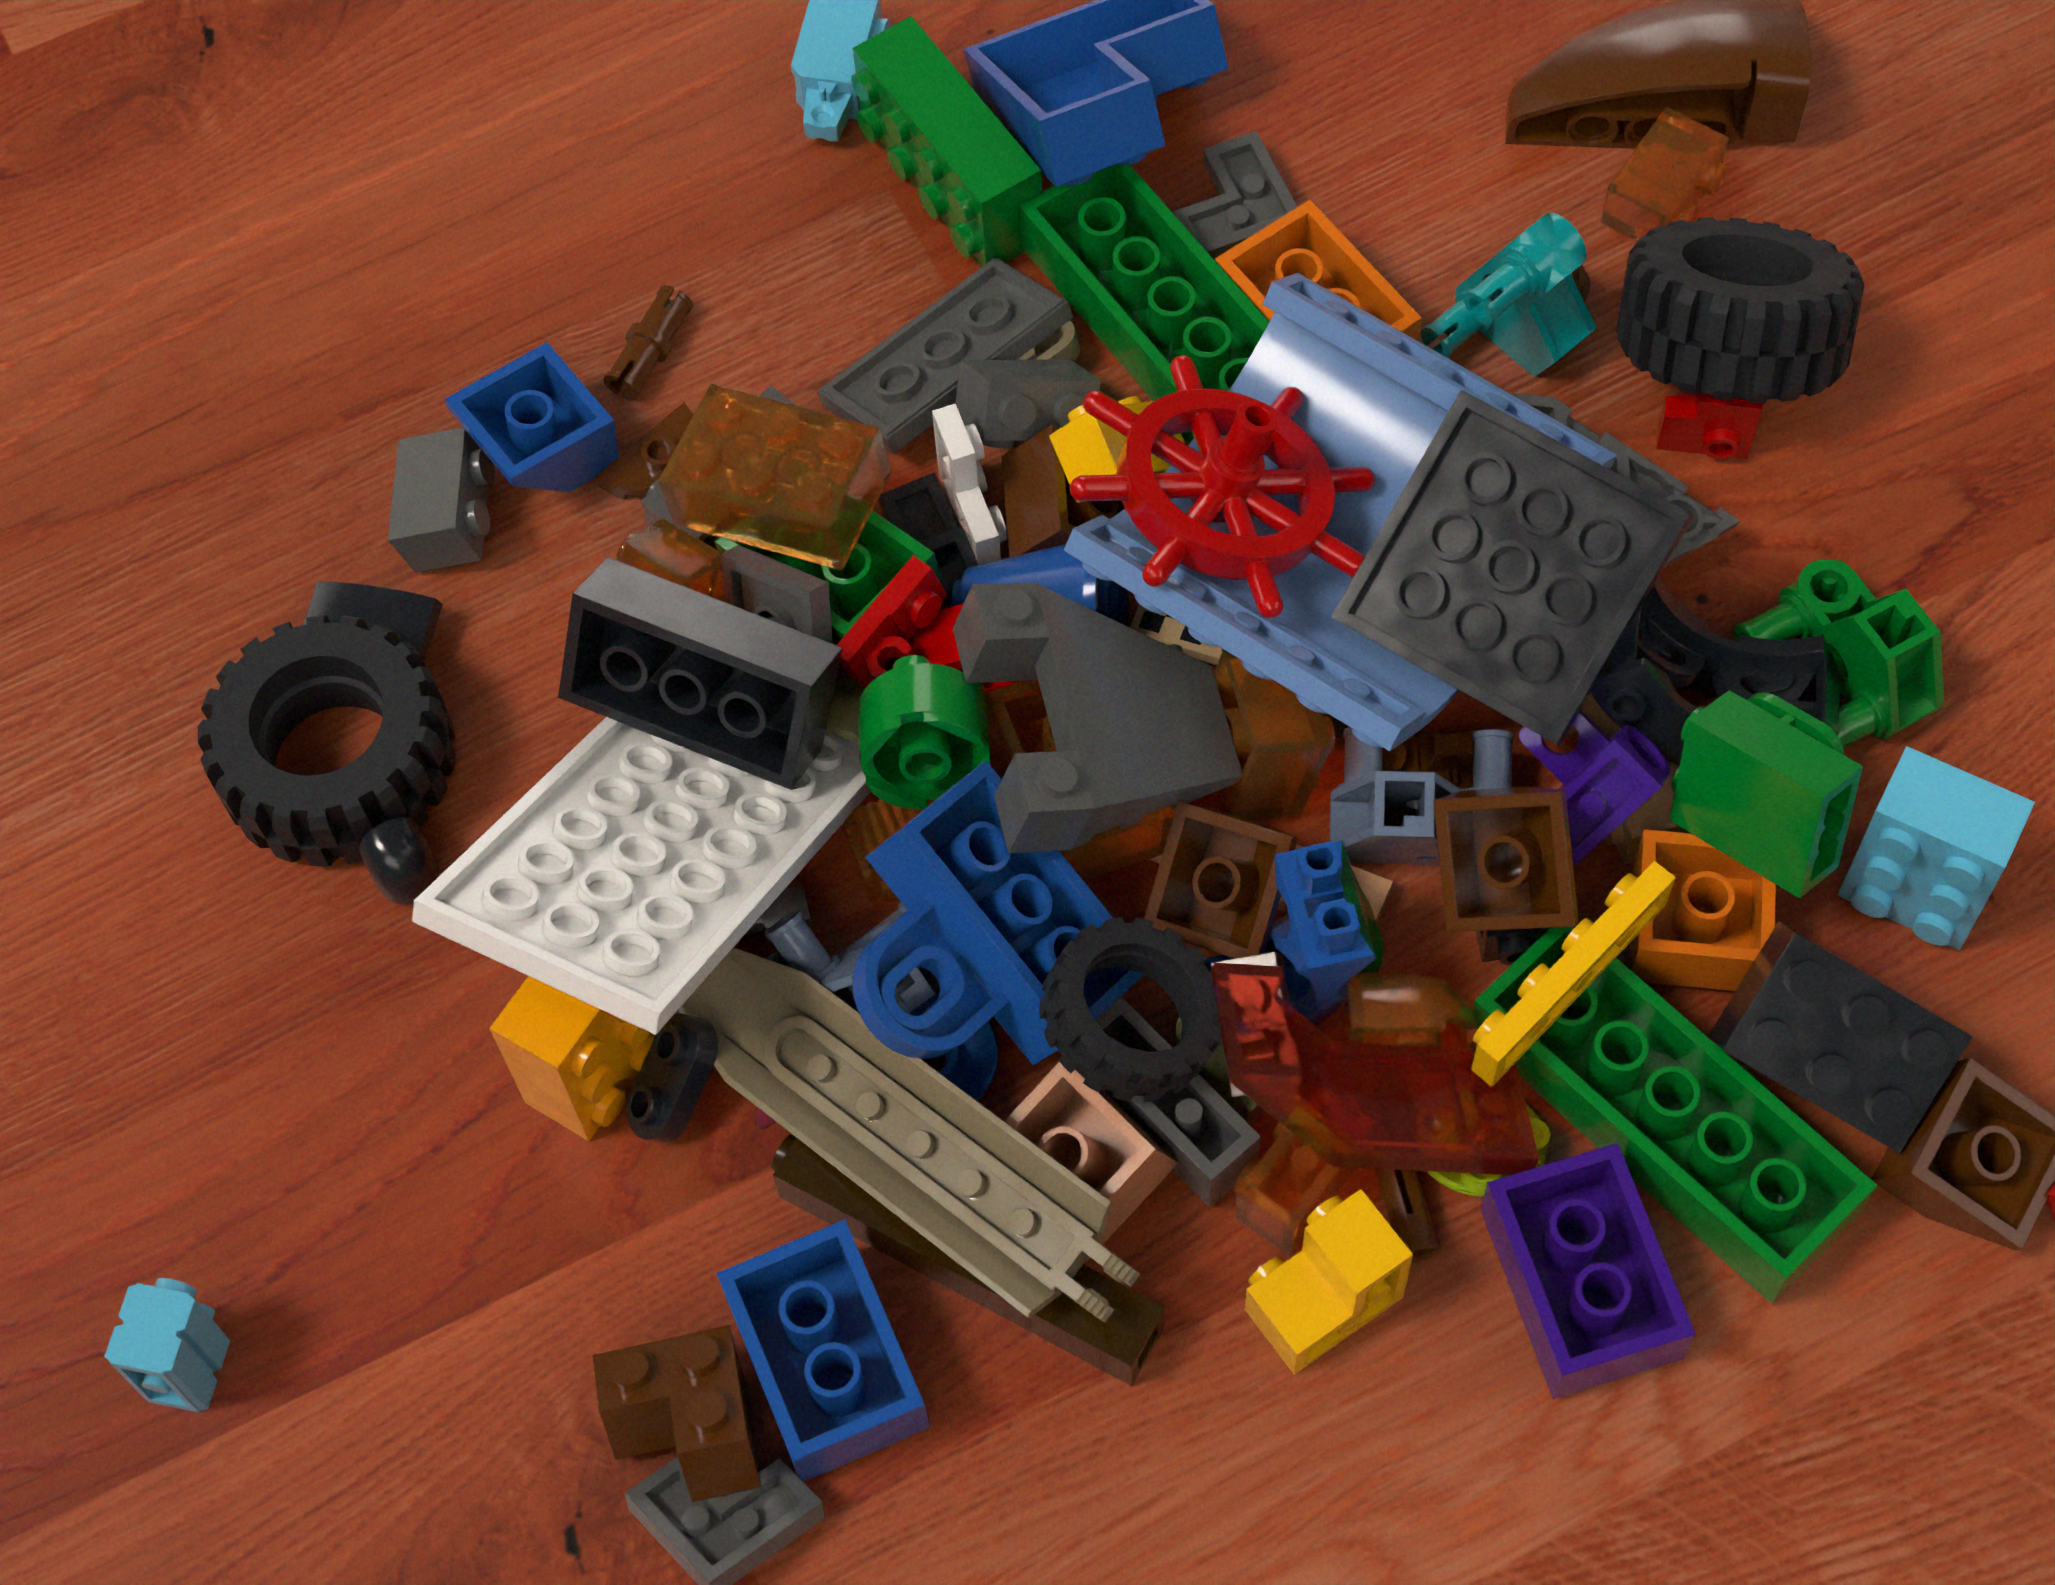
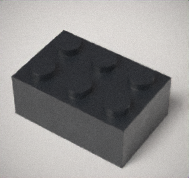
(1839, 1037)

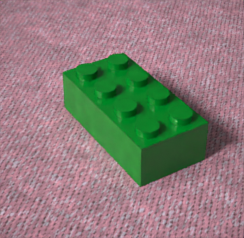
(944, 141)

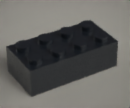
(698, 672)

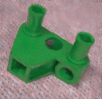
(1880, 644)

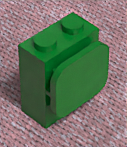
(1766, 788)

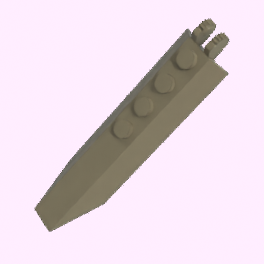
(907, 1135)

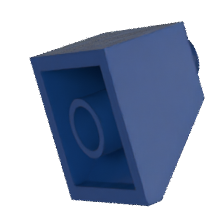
(538, 423)

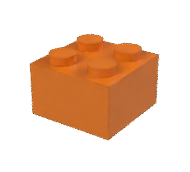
(1712, 918)

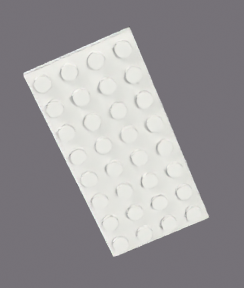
(637, 867)

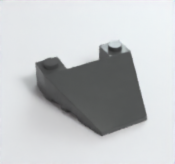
(1124, 711)

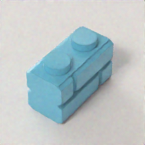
(168, 1345)

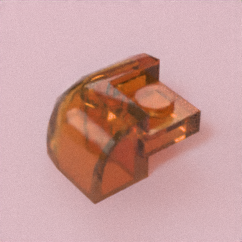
(1406, 1011)

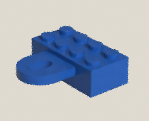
(977, 922)

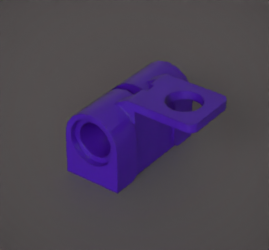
(1601, 778)

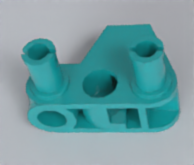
(1522, 299)

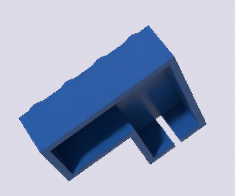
(1088, 79)

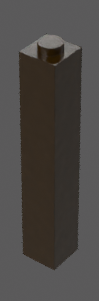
(1113, 1346)

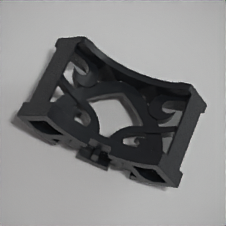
(1674, 649)

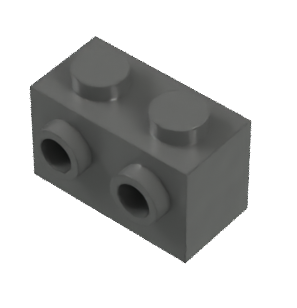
(1019, 396)
(440, 500)

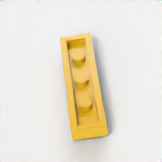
(1552, 990)

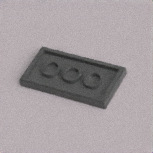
(917, 368)

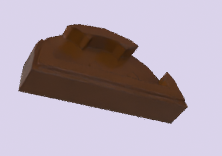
(647, 458)

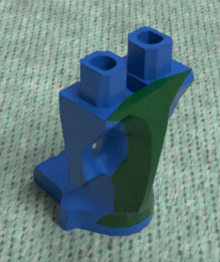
(1326, 930)

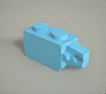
(826, 62)

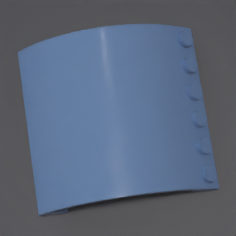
(1367, 404)

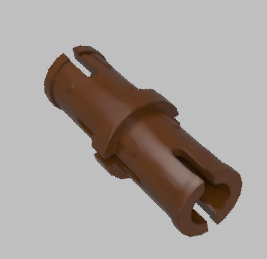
(648, 342)

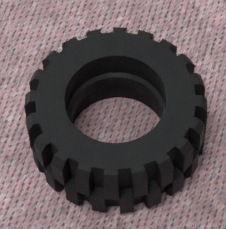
(1739, 309)
(295, 678)

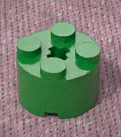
(920, 731)

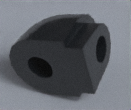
(399, 859)

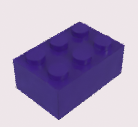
(1586, 1271)

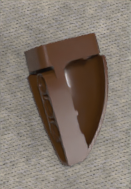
(1706, 59)

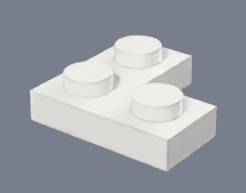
(964, 482)

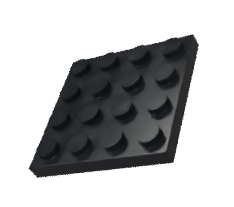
(1511, 567)

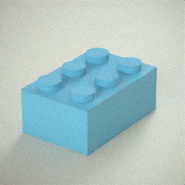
(1935, 849)

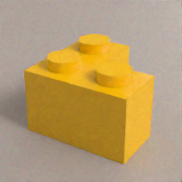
(1334, 1286)

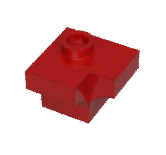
(1708, 425)

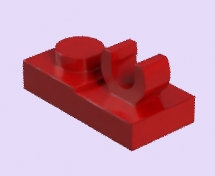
(891, 621)

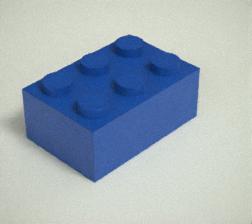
(823, 1350)

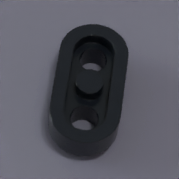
(672, 1078)

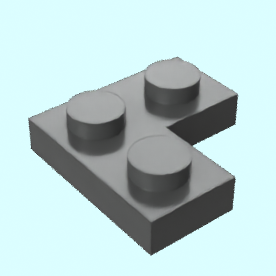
(1248, 196)
(726, 1535)

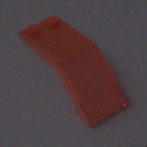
(1366, 1099)

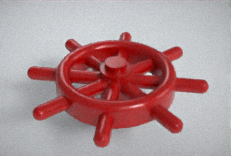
(1224, 485)

